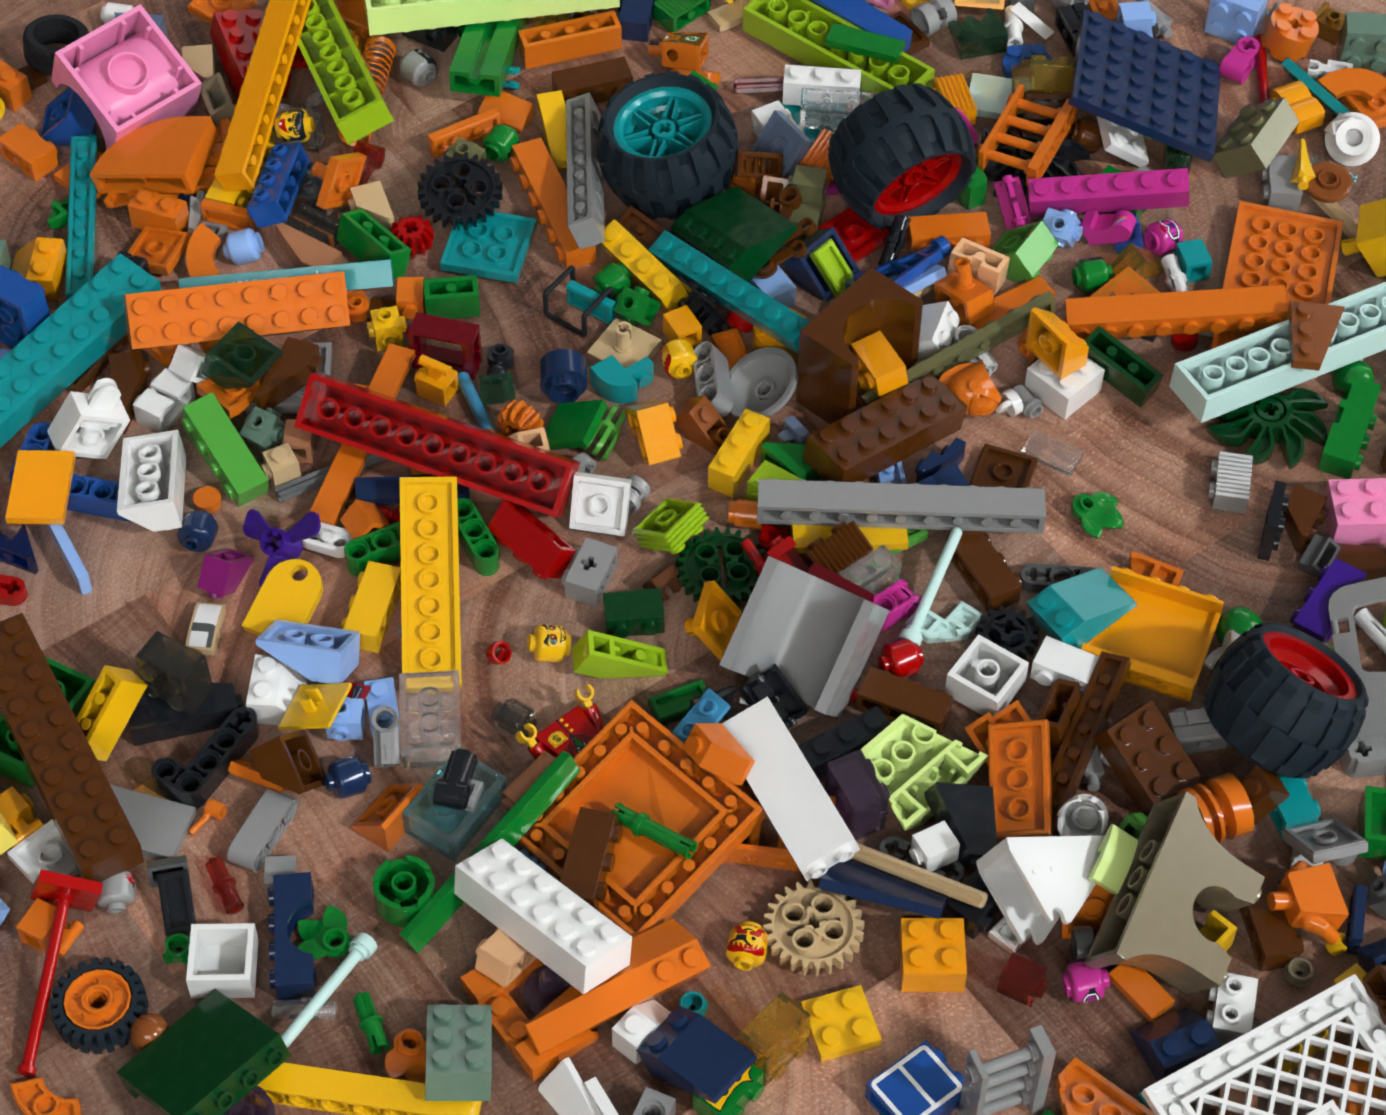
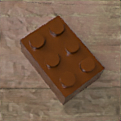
(1146, 756)

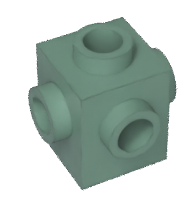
(263, 428)

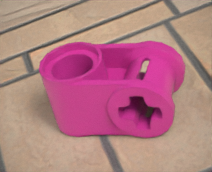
(1240, 60)
(899, 601)

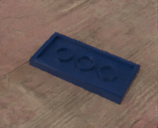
(880, 887)

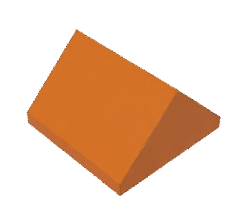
(383, 818)

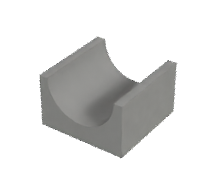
(809, 631)

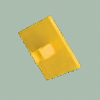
(315, 706)

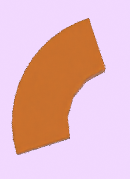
(1353, 82)
(201, 252)
(36, 1099)

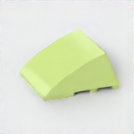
(913, 758)

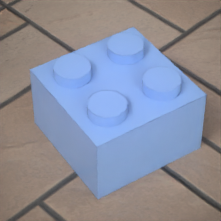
(1235, 18)

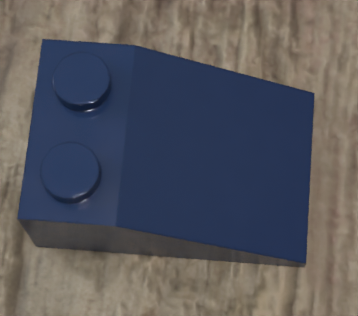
(695, 1055)

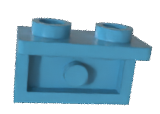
(708, 709)

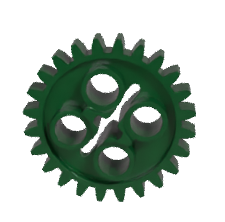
(701, 564)

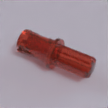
(224, 885)

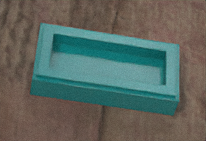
(583, 297)

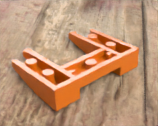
(509, 1022)

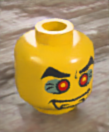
(549, 643)

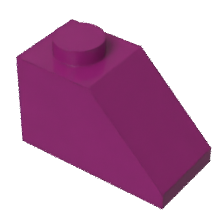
(223, 572)

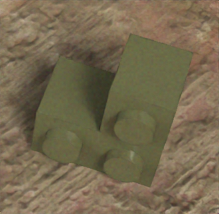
(812, 187)

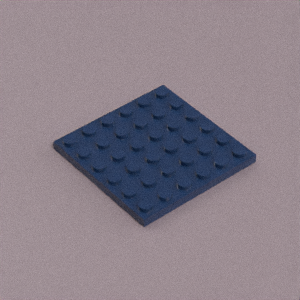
(1146, 85)

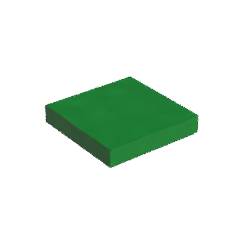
(574, 424)

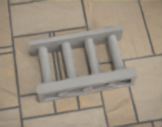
(1009, 1079)

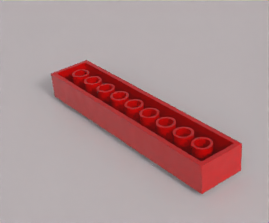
(437, 444)

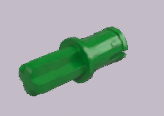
(370, 1023)

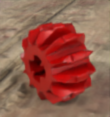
(414, 233)

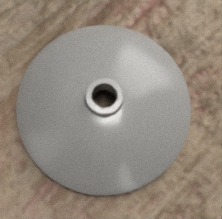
(763, 381)

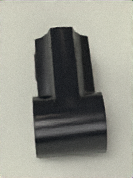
(454, 787)

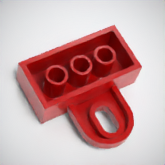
(234, 39)

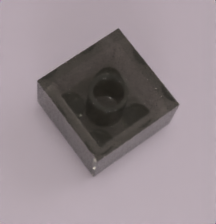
(174, 673)

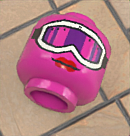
(1162, 236)
(1084, 983)

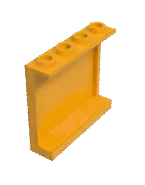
(1162, 635)

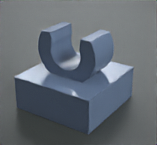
(793, 431)

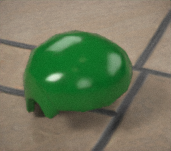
(1357, 369)
(1237, 619)

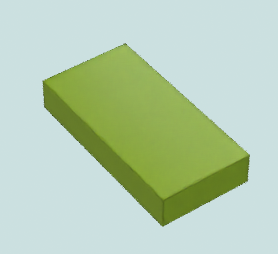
(831, 266)

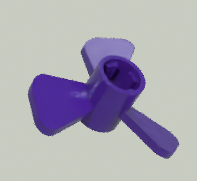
(278, 543)

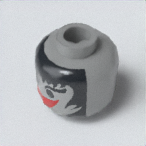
(418, 67)

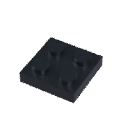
(1274, 521)

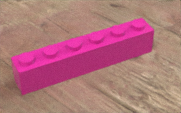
(1110, 191)

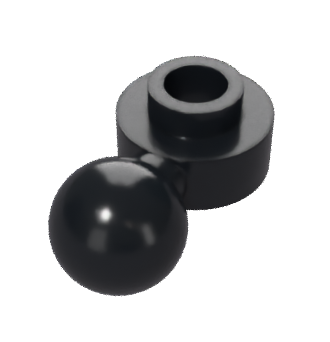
(499, 359)

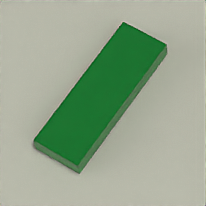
(865, 43)

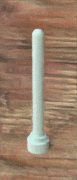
(913, 630)
(360, 949)

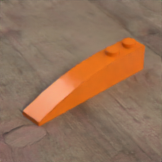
(658, 963)

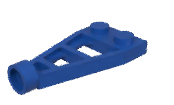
(913, 264)

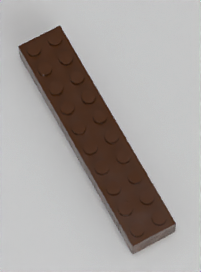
(62, 759)

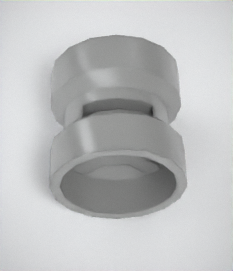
(639, 492)

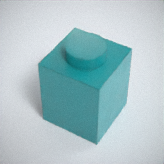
(1194, 260)

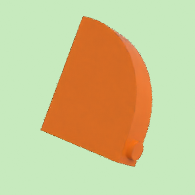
(157, 157)

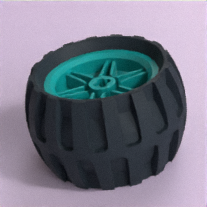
(667, 144)

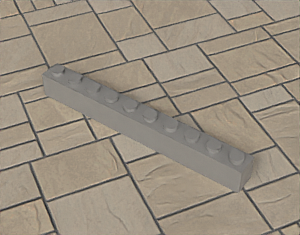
(901, 505)

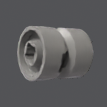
(933, 15)

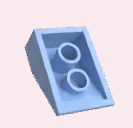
(313, 650)

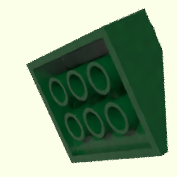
(734, 231)

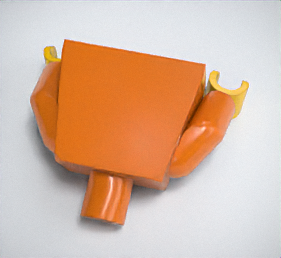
(1312, 903)

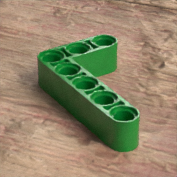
(472, 536)

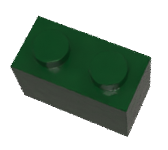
(633, 613)

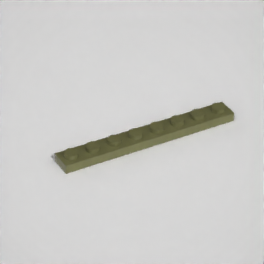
(974, 344)

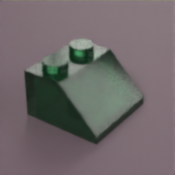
(239, 358)

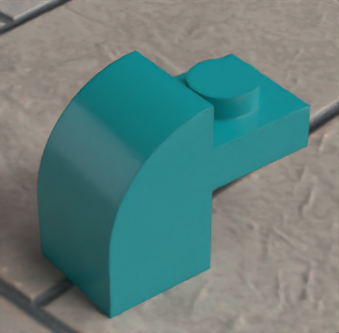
(621, 383)

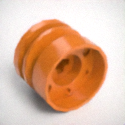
(1224, 806)

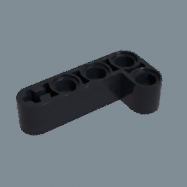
(238, 731)

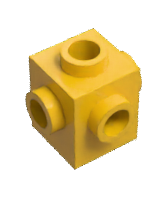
(386, 327)

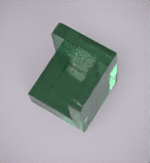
(496, 388)

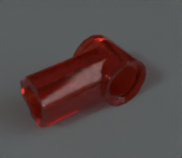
(374, 160)

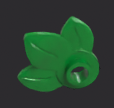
(1097, 512)
(320, 935)

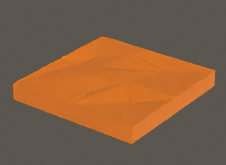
(651, 773)

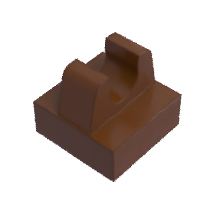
(664, 579)

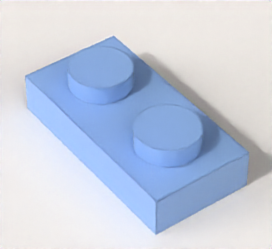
(381, 694)

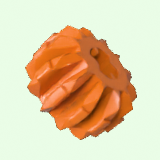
(518, 417)

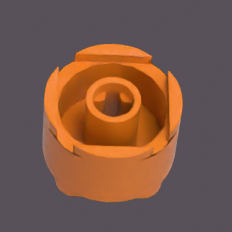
(1290, 32)

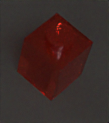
(1023, 980)

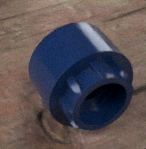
(563, 375)

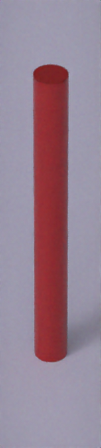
(1262, 73)

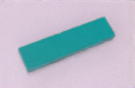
(1315, 88)

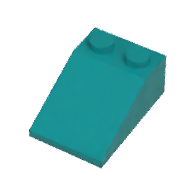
(1080, 607)

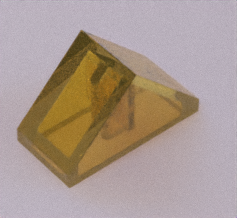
(1139, 260)

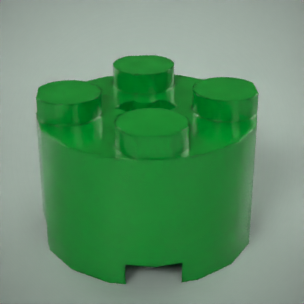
(402, 889)

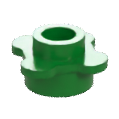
(174, 942)

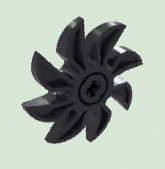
(1060, 166)

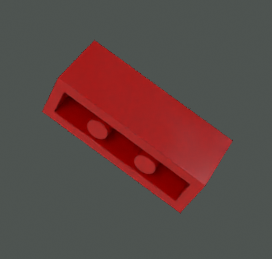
(531, 540)

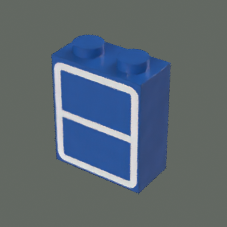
(916, 1085)

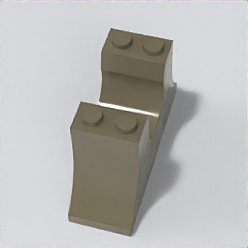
(1153, 912)

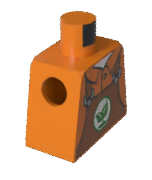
(681, 50)

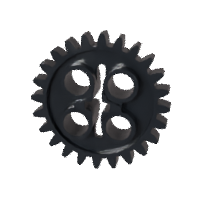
(477, 178)

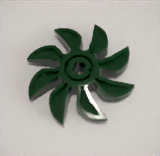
(1273, 421)

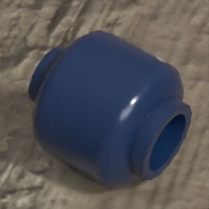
(198, 529)
(347, 777)

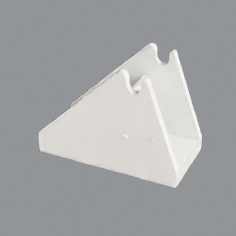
(1039, 880)

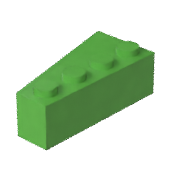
(223, 450)

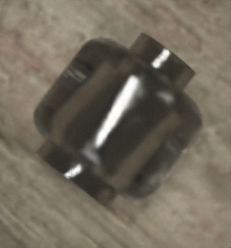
(511, 718)

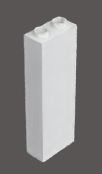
(791, 792)

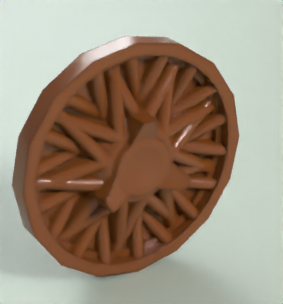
(1331, 182)

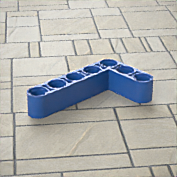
(87, 493)

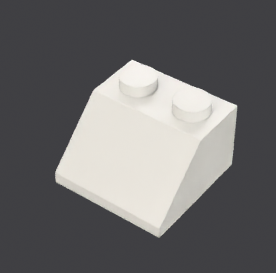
(272, 688)

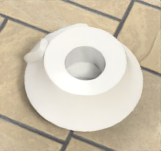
(1352, 138)

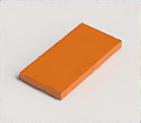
(1021, 778)

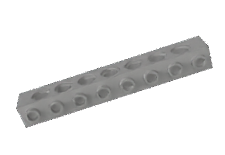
(584, 172)

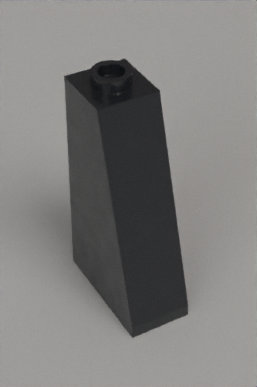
(157, 720)

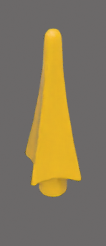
(1303, 170)

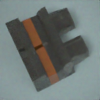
(315, 223)

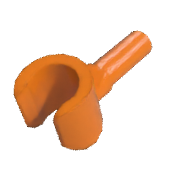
(212, 809)

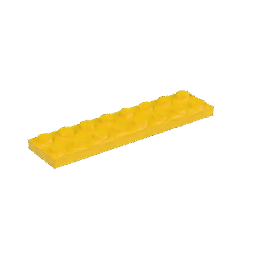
(429, 575)

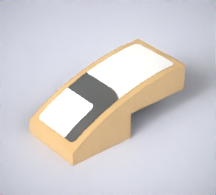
(205, 627)

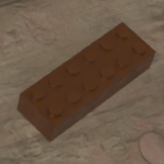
(885, 431)

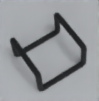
(571, 270)

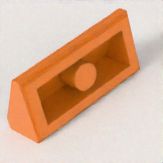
(512, 109)

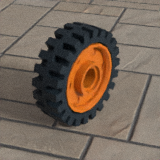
(95, 984)

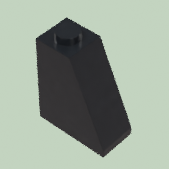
(968, 814)

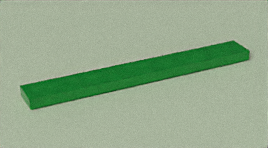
(511, 829)

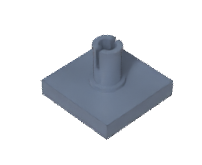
(785, 138)

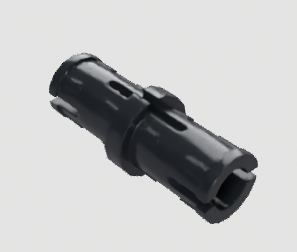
(894, 240)

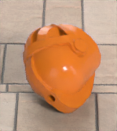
(973, 387)

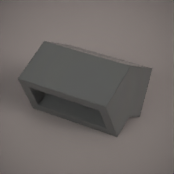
(1318, 554)
(165, 865)

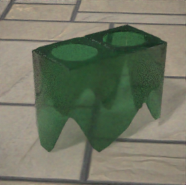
(978, 37)

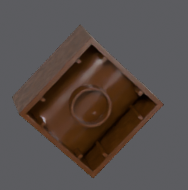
(826, 359)

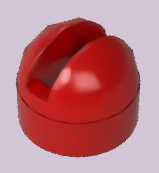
(501, 656)

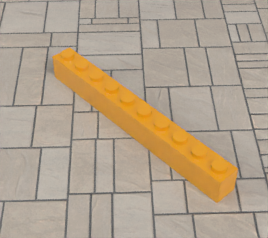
(261, 94)

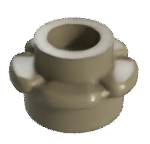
(1299, 965)

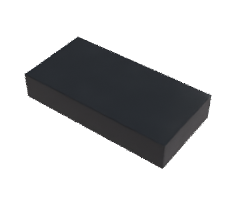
(176, 902)

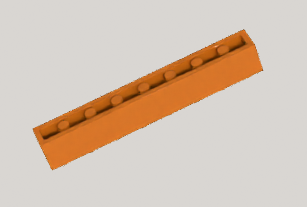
(1178, 312)

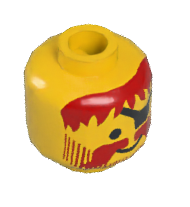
(678, 357)
(747, 945)

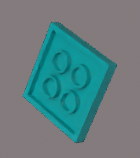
(490, 249)

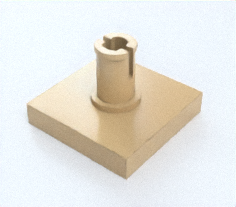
(625, 343)

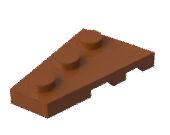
(1311, 332)

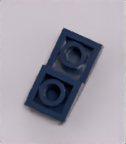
(937, 462)

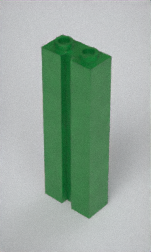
(485, 57)

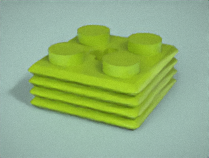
(670, 525)

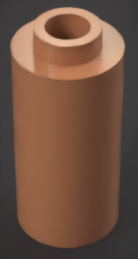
(524, 781)

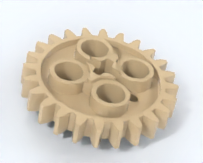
(813, 928)

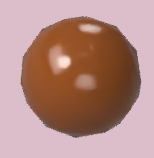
(147, 1029)

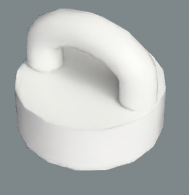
(1010, 402)

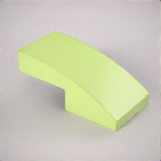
(1114, 859)

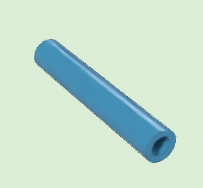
(474, 401)

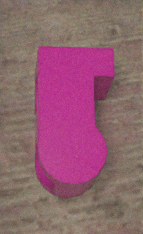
(1108, 227)

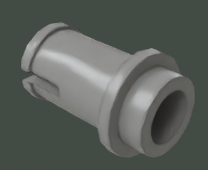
(1032, 406)

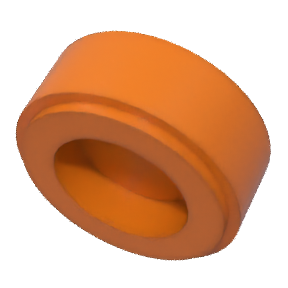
(207, 499)

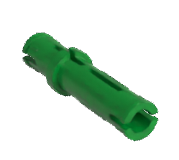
(642, 825)

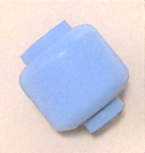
(243, 246)

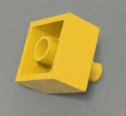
(1370, 236)

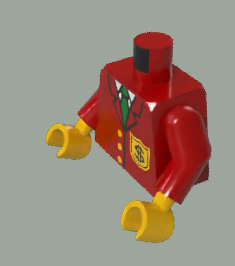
(567, 733)

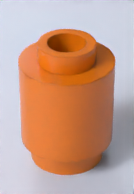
(744, 514)

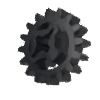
(1010, 631)

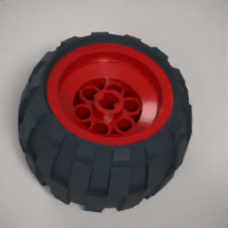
(1285, 700)

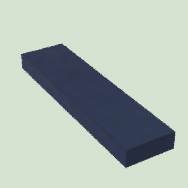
(387, 489)

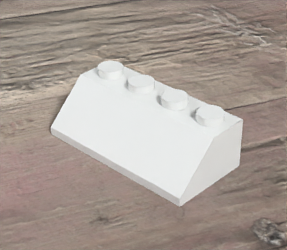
(153, 480)

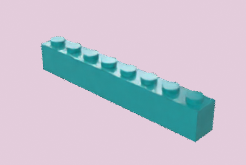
(730, 290)

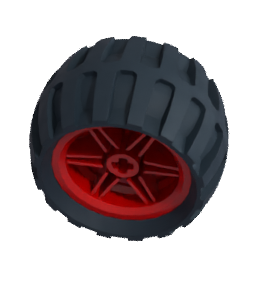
(901, 155)

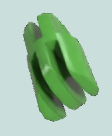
(607, 432)

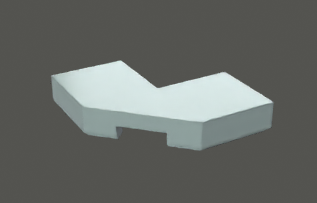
(955, 627)

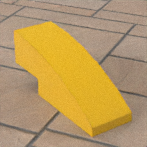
(553, 119)

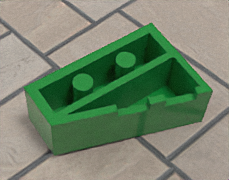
(1350, 428)

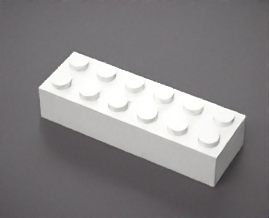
(543, 915)

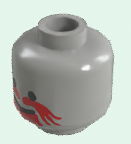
(118, 892)

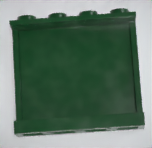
(205, 1060)

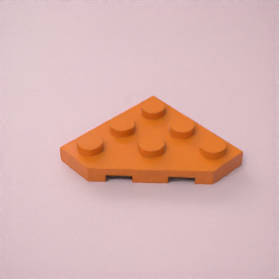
(1089, 1093)

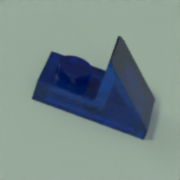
(18, 551)

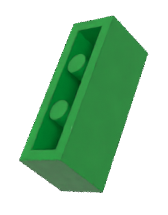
(372, 241)

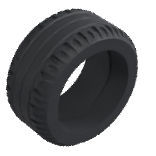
(46, 31)

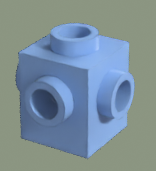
(1063, 226)
(349, 722)

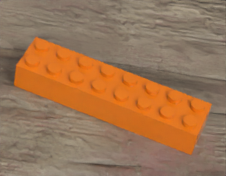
(212, 310)

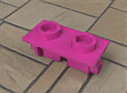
(1012, 202)

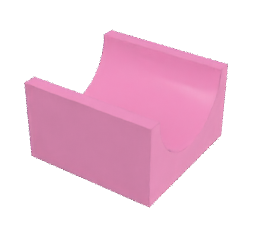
(127, 75)

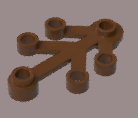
(785, 196)

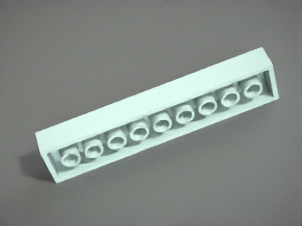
(1262, 360)

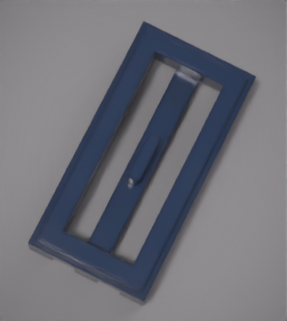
(1356, 918)

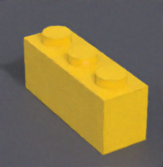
(738, 453)
(373, 604)
(109, 708)

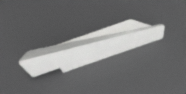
(571, 1096)

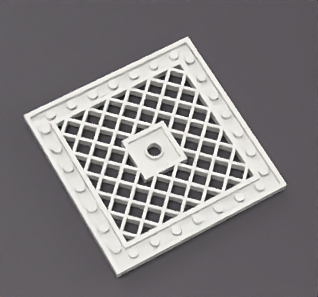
(1273, 1039)

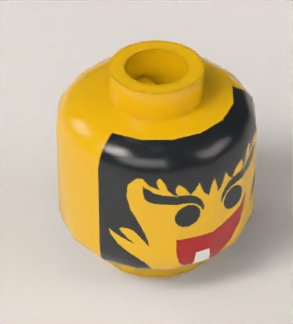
(294, 125)

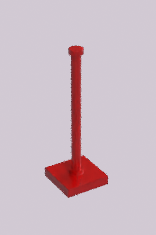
(66, 893)

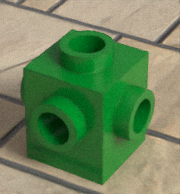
(636, 306)

